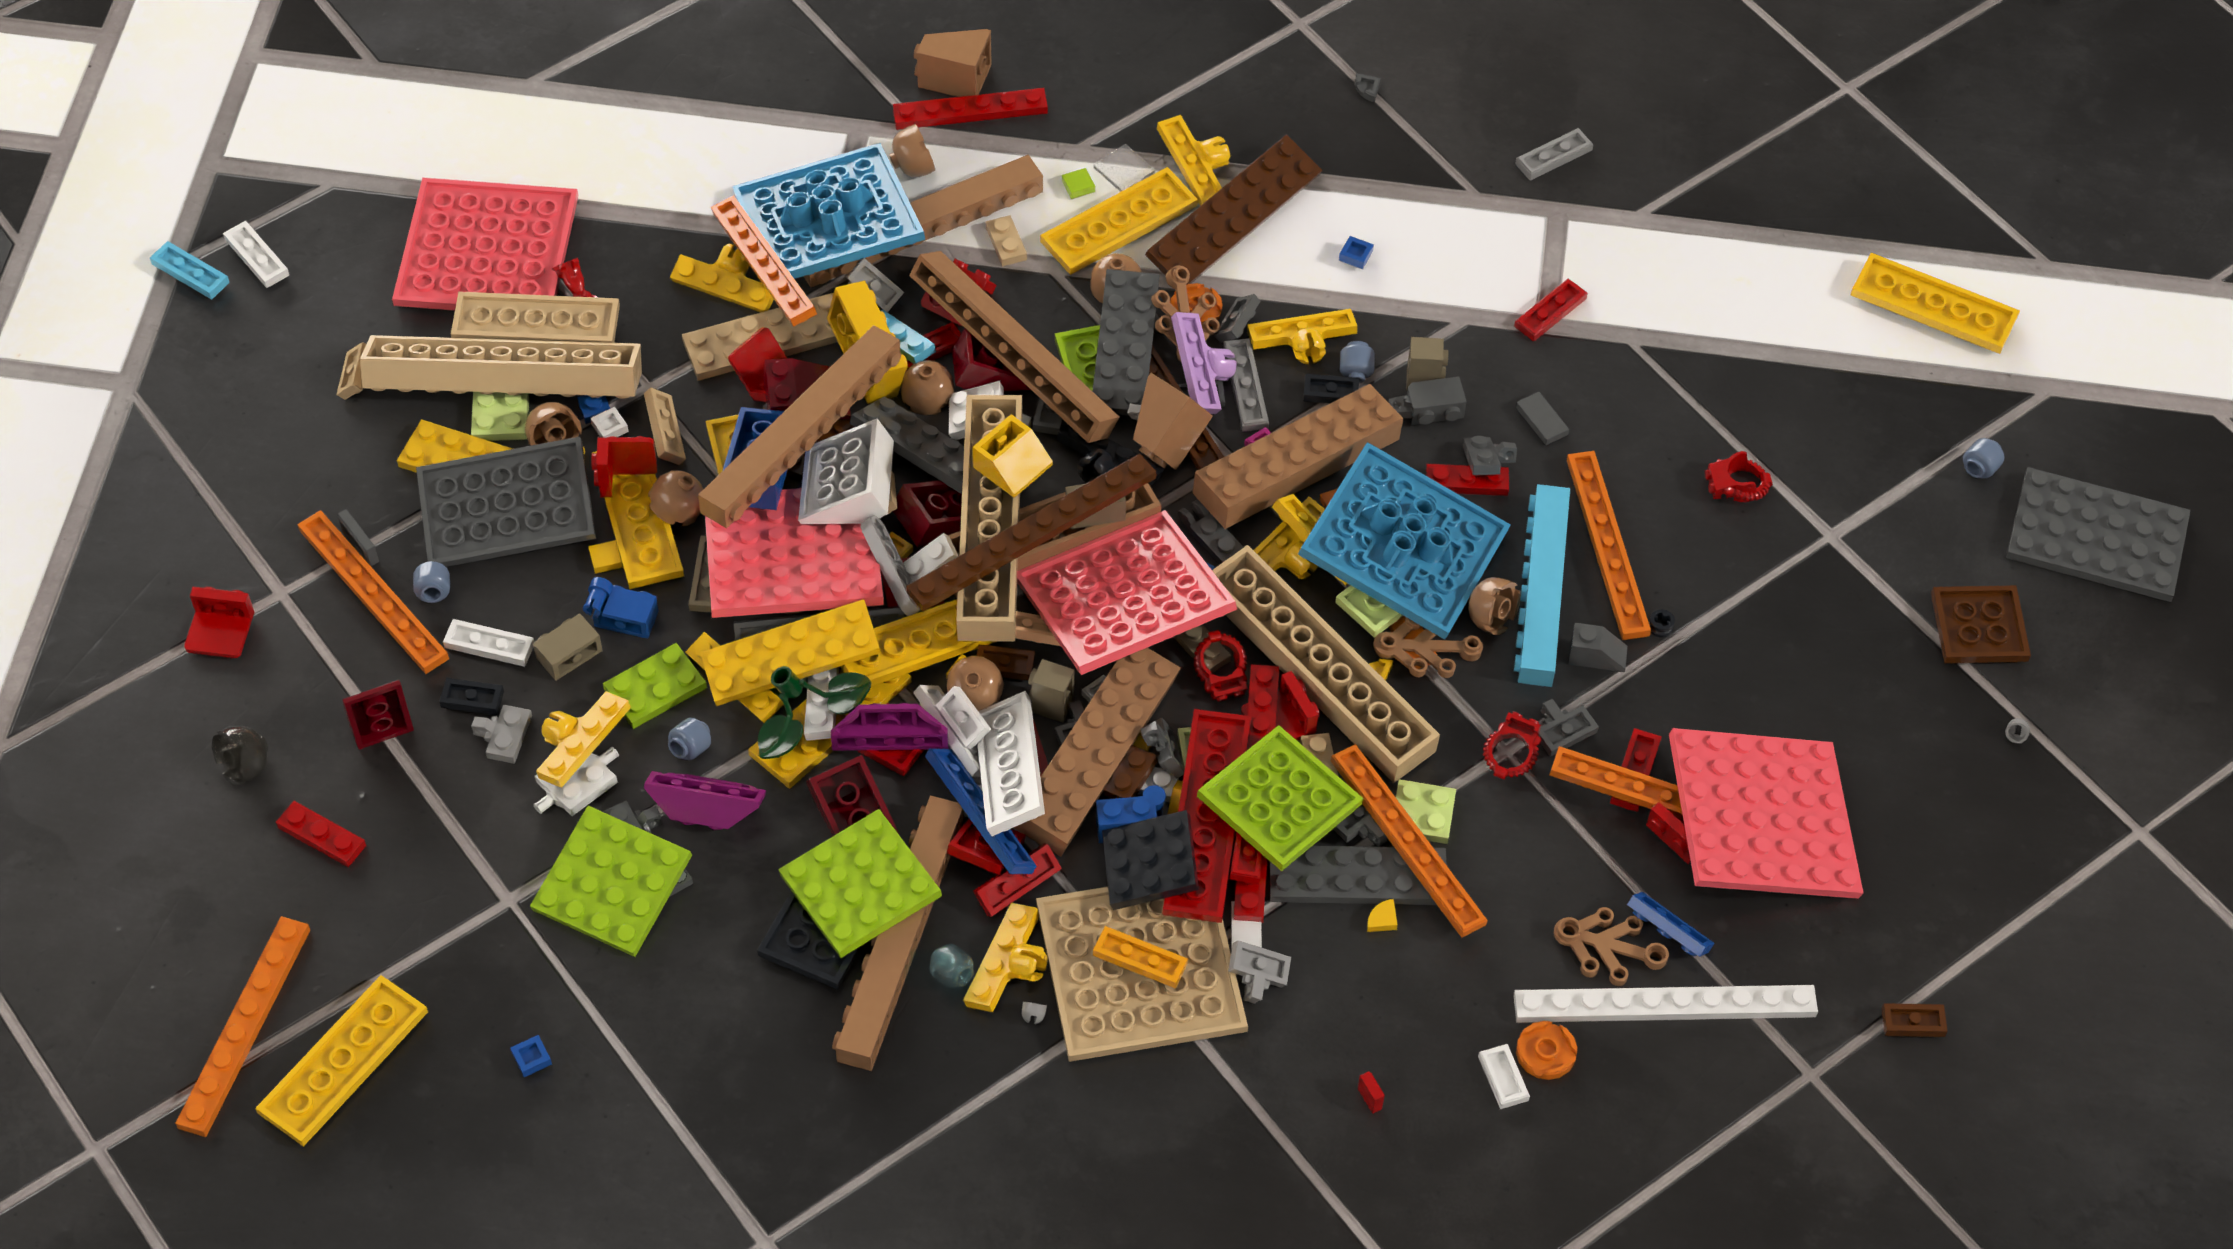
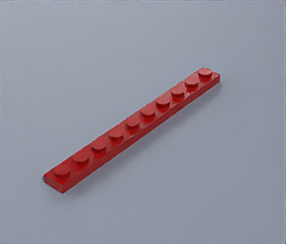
(1263, 711)

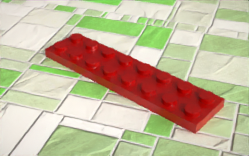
(1213, 745)

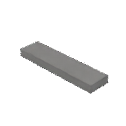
(1247, 386)

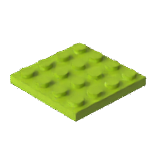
(1280, 797)
(611, 881)
(860, 883)

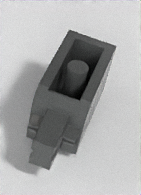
(1432, 401)

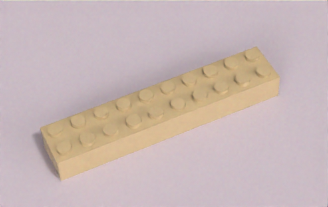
(501, 366)
(989, 605)
(1331, 670)

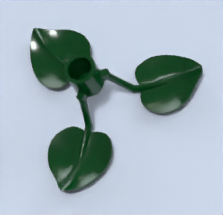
(782, 733)

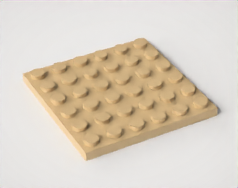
(1118, 1010)

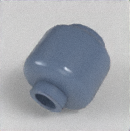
(1357, 360)
(1983, 458)
(431, 582)
(689, 739)

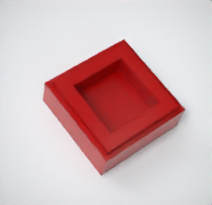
(1371, 1092)

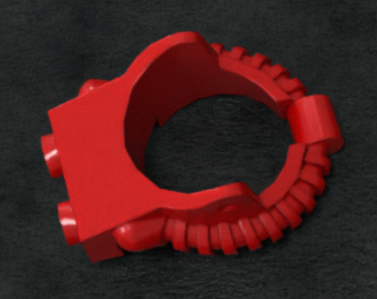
(1721, 482)
(1225, 686)
(1518, 728)

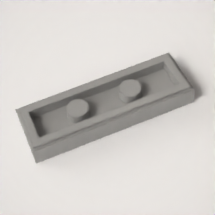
(1554, 154)

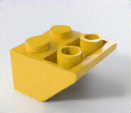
(1011, 456)

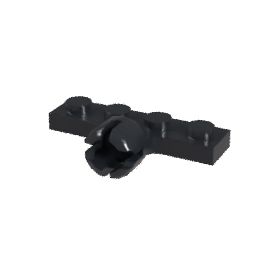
(1099, 455)

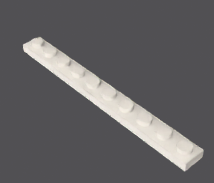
(1665, 1003)

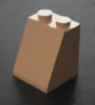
(954, 62)
(1168, 423)

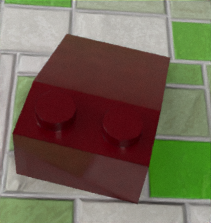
(978, 366)
(788, 379)
(928, 510)
(378, 714)
(847, 795)

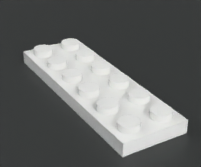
(1010, 765)

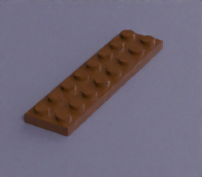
(1235, 210)

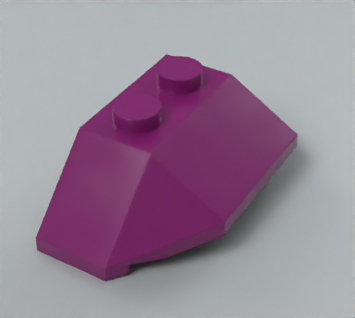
(889, 728)
(703, 799)

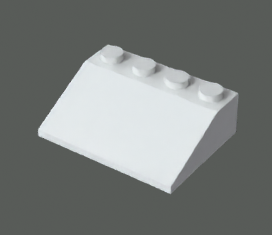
(847, 476)

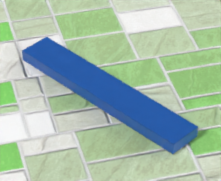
(970, 798)

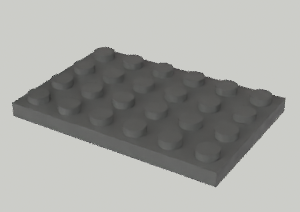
(506, 502)
(2098, 534)

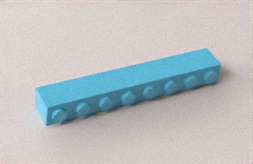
(1544, 585)

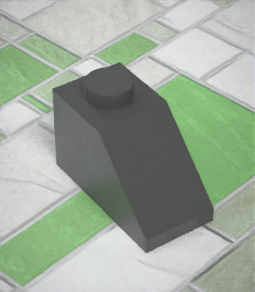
(1596, 648)

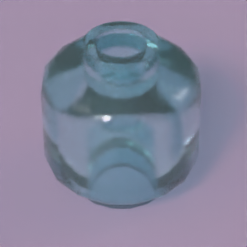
(951, 966)

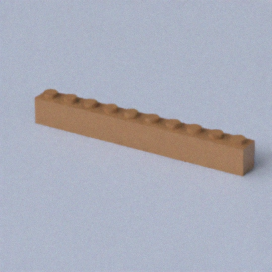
(960, 205)
(1014, 346)
(799, 427)
(895, 948)

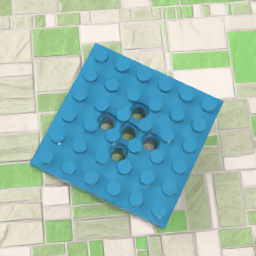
(832, 211)
(1404, 540)

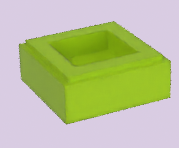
(1078, 183)

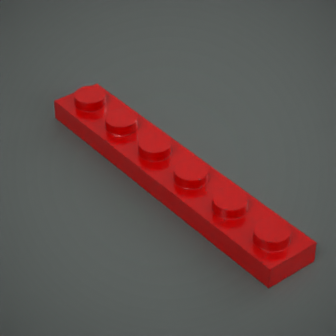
(970, 108)

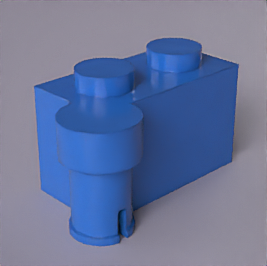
(621, 608)
(1124, 811)

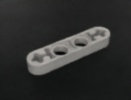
(890, 562)

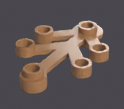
(1179, 284)
(1425, 648)
(1606, 944)

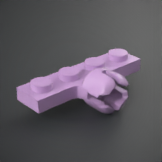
(1200, 362)

